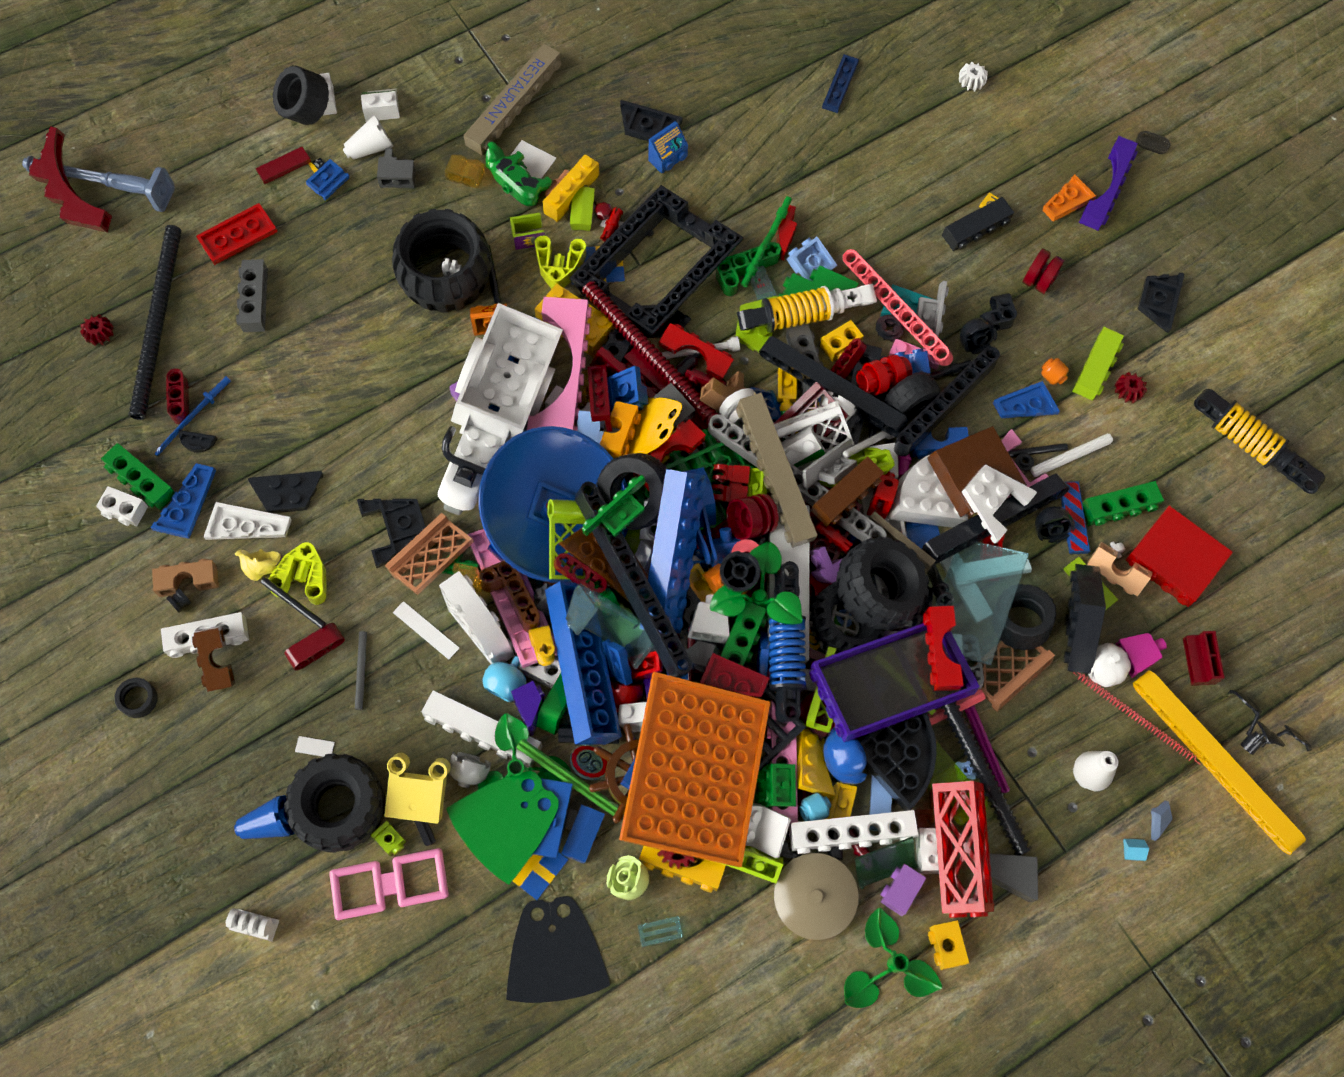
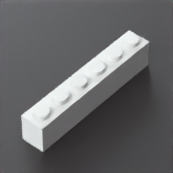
(470, 724)

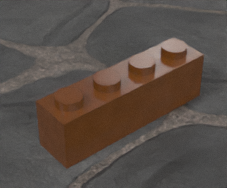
(847, 491)

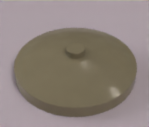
(816, 896)

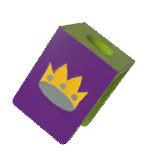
(524, 223)

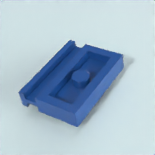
(327, 179)
(617, 662)

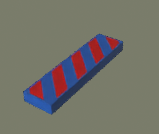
(1072, 502)

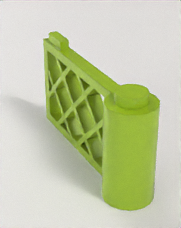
(563, 513)

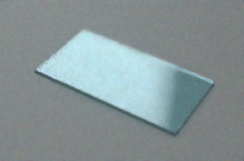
(983, 591)

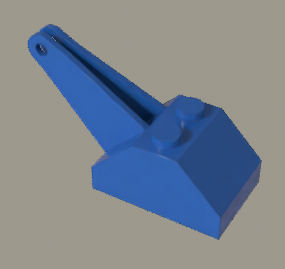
(706, 519)

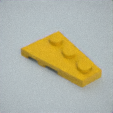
(811, 766)

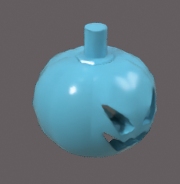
(502, 678)

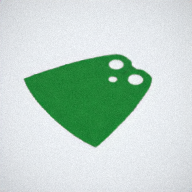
(497, 826)

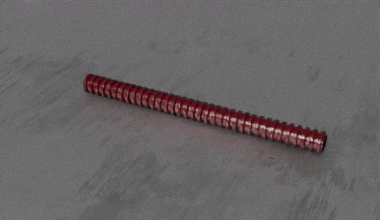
(648, 350)

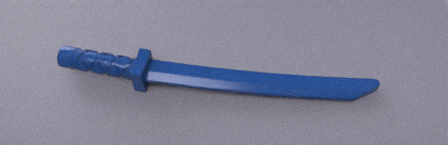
(208, 397)

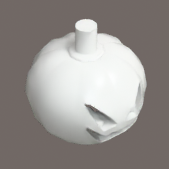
(1110, 665)

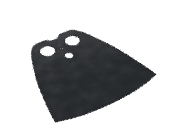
(555, 963)

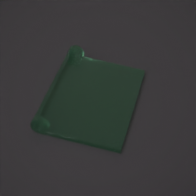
(882, 862)

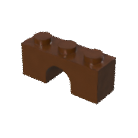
(214, 675)

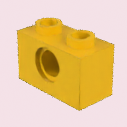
(951, 932)

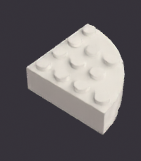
(923, 498)
(475, 618)

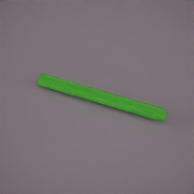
(566, 776)

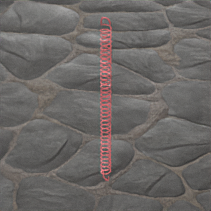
(1134, 715)

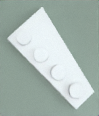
(243, 523)

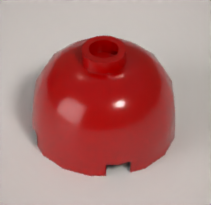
(626, 694)

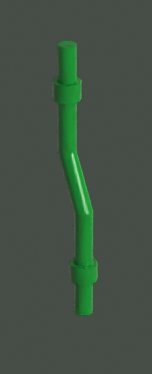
(780, 215)

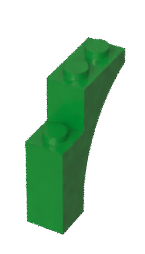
(819, 277)

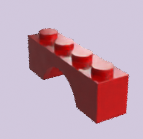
(677, 339)
(685, 439)
(945, 673)

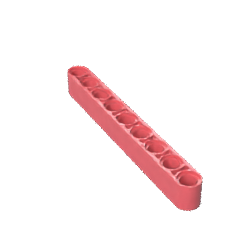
(902, 312)

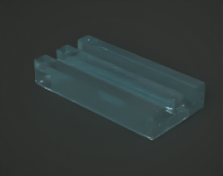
(657, 923)

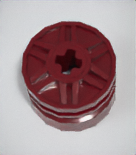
(752, 516)

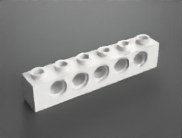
(904, 820)

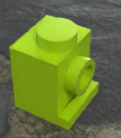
(382, 833)

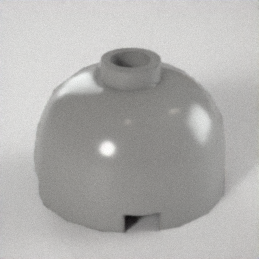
(468, 769)

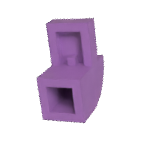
(826, 570)

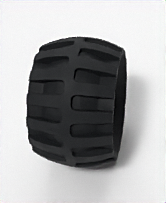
(434, 230)

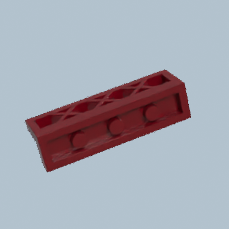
(599, 395)

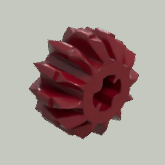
(97, 330)
(1130, 387)

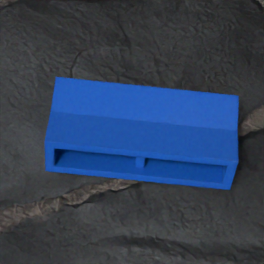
(583, 834)

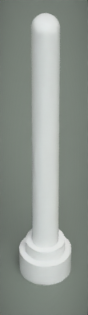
(731, 344)
(866, 443)

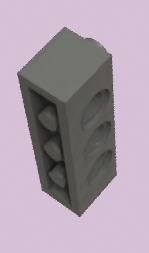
(255, 320)
(803, 335)

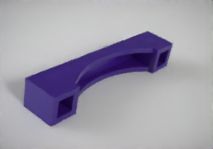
(1120, 156)

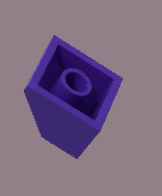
(528, 702)

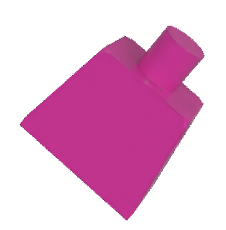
(1142, 651)

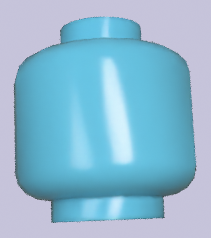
(815, 807)

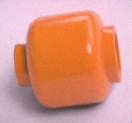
(1055, 371)

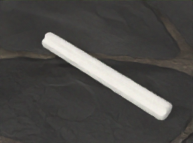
(1071, 455)

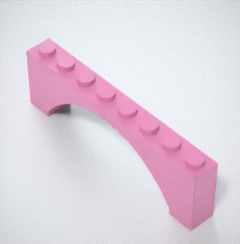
(571, 317)

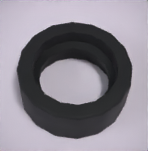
(125, 687)

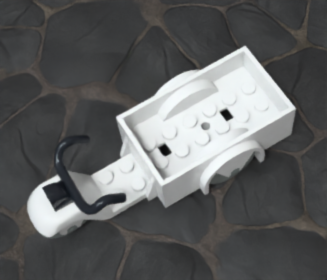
(495, 380)

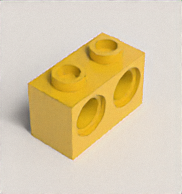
(839, 338)

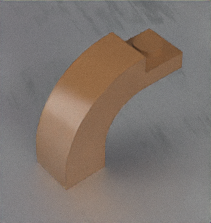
(715, 392)

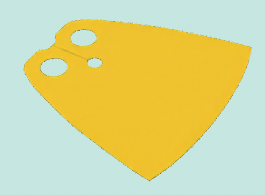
(646, 433)

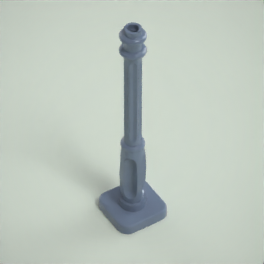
(157, 189)

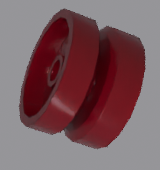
(1045, 272)

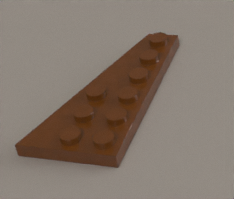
(589, 553)

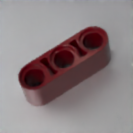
(174, 389)
(314, 646)

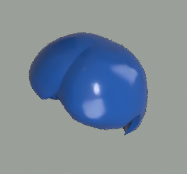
(844, 759)

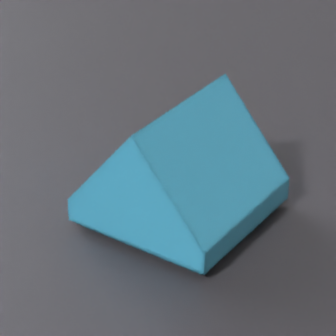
(1135, 849)

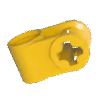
(542, 643)

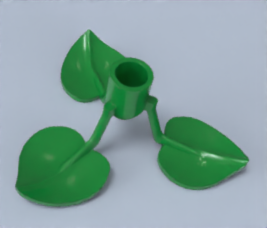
(783, 609)
(507, 736)
(920, 977)

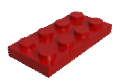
(236, 234)

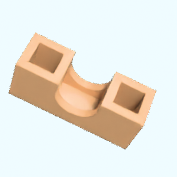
(1131, 580)

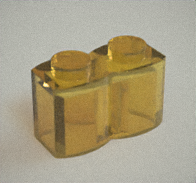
(465, 171)

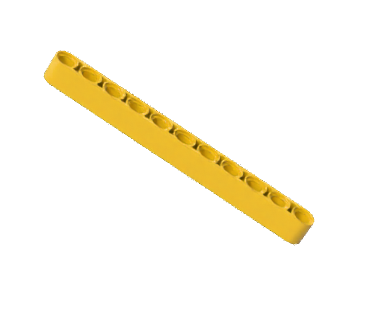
(1219, 762)

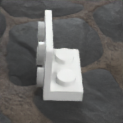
(767, 830)

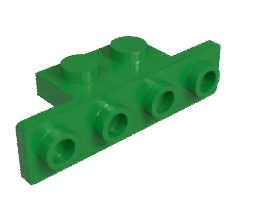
(619, 512)

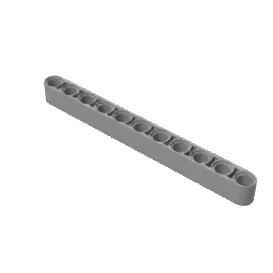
(738, 446)

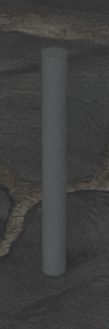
(360, 670)

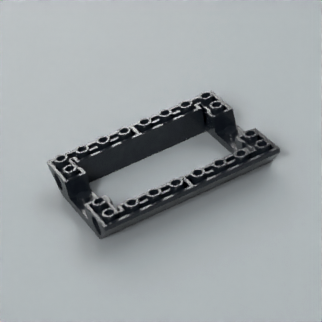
(626, 238)

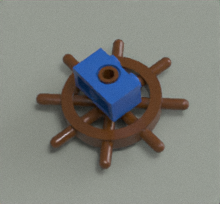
(612, 783)

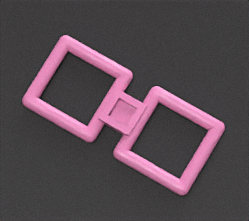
(388, 884)

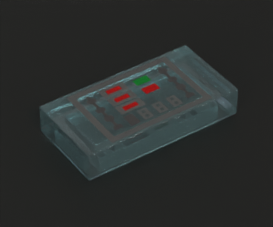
(762, 284)

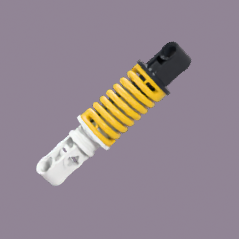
(804, 307)

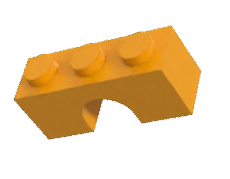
(625, 418)

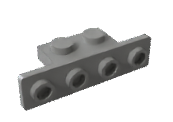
(931, 310)
(831, 466)

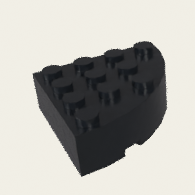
(1084, 618)
(903, 758)

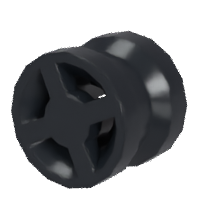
(178, 600)

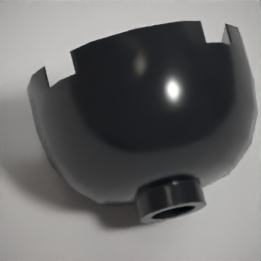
(977, 335)
(1054, 524)
(739, 571)

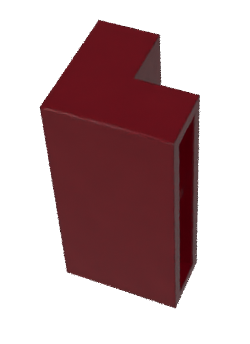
(1203, 658)

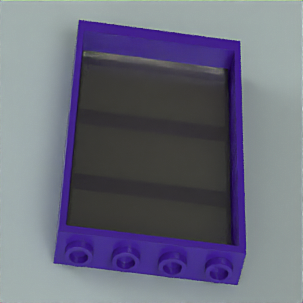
(885, 682)

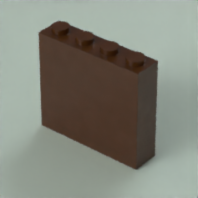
(963, 459)

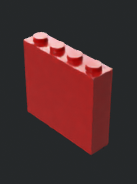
(1179, 556)

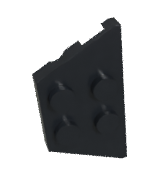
(644, 121)
(1160, 299)
(286, 491)

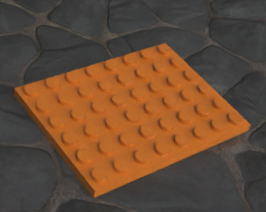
(695, 770)

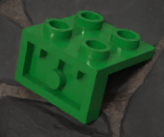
(776, 786)

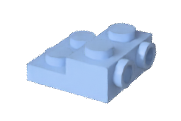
(809, 257)

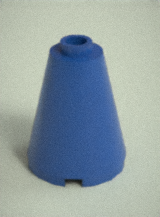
(265, 821)

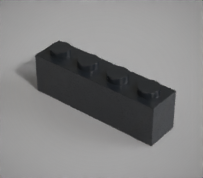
(977, 224)

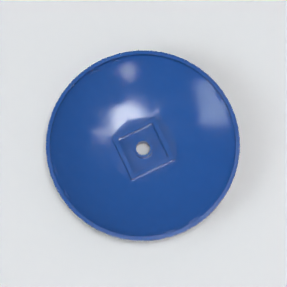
(520, 483)

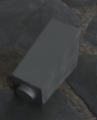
(1016, 875)

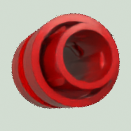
(883, 375)

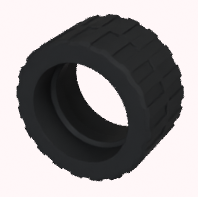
(300, 95)
(1043, 605)

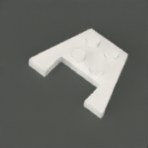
(988, 492)

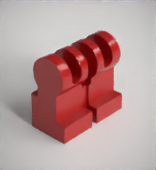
(738, 480)

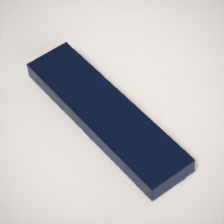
(840, 83)

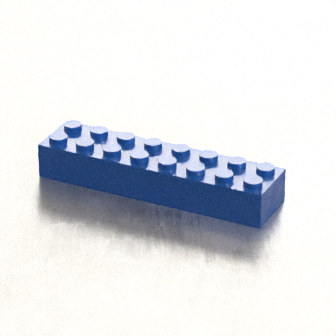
(676, 542)
(583, 674)

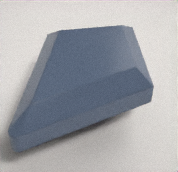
(1160, 819)

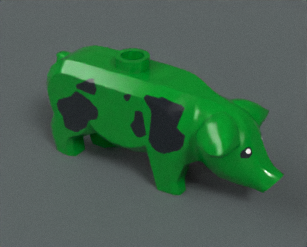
(513, 176)

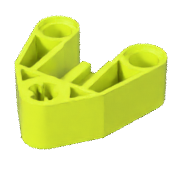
(557, 272)
(316, 578)

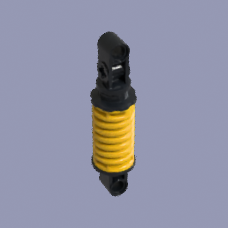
(1269, 447)

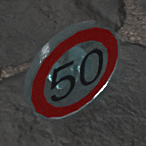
(587, 763)

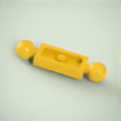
(786, 389)

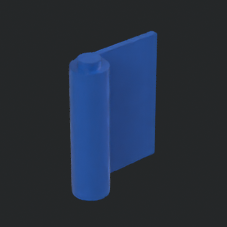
(551, 841)

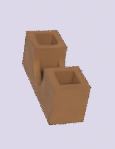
(168, 578)

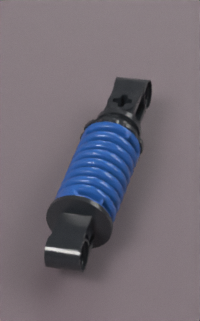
(787, 652)

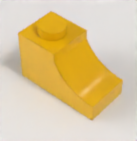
(698, 582)

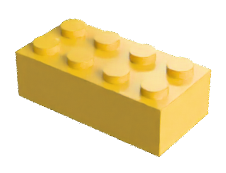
(599, 324)

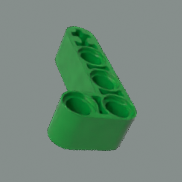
(734, 271)
(553, 708)

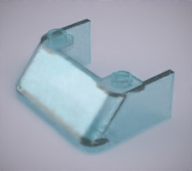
(608, 621)

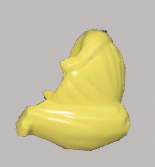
(258, 563)

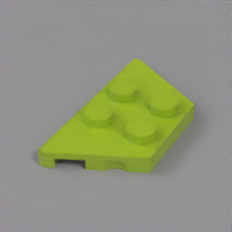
(755, 337)

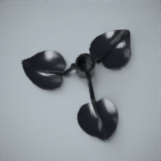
(1255, 740)

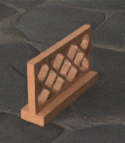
(421, 546)
(1019, 681)

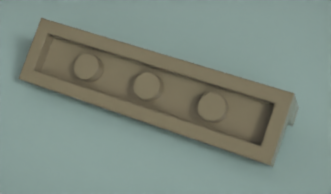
(893, 533)

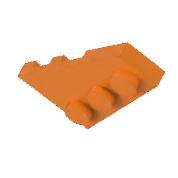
(1069, 199)

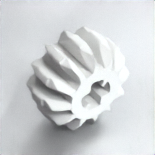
(973, 76)

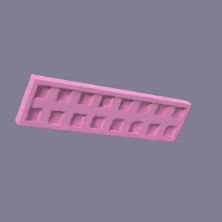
(518, 636)

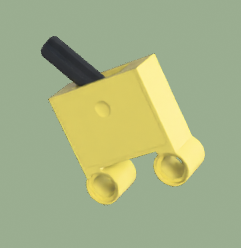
(416, 795)

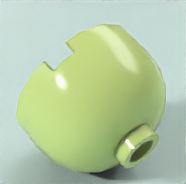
(628, 878)

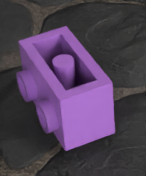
(902, 890)

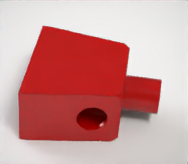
(885, 491)

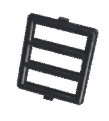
(785, 738)

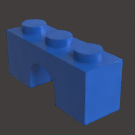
(929, 444)

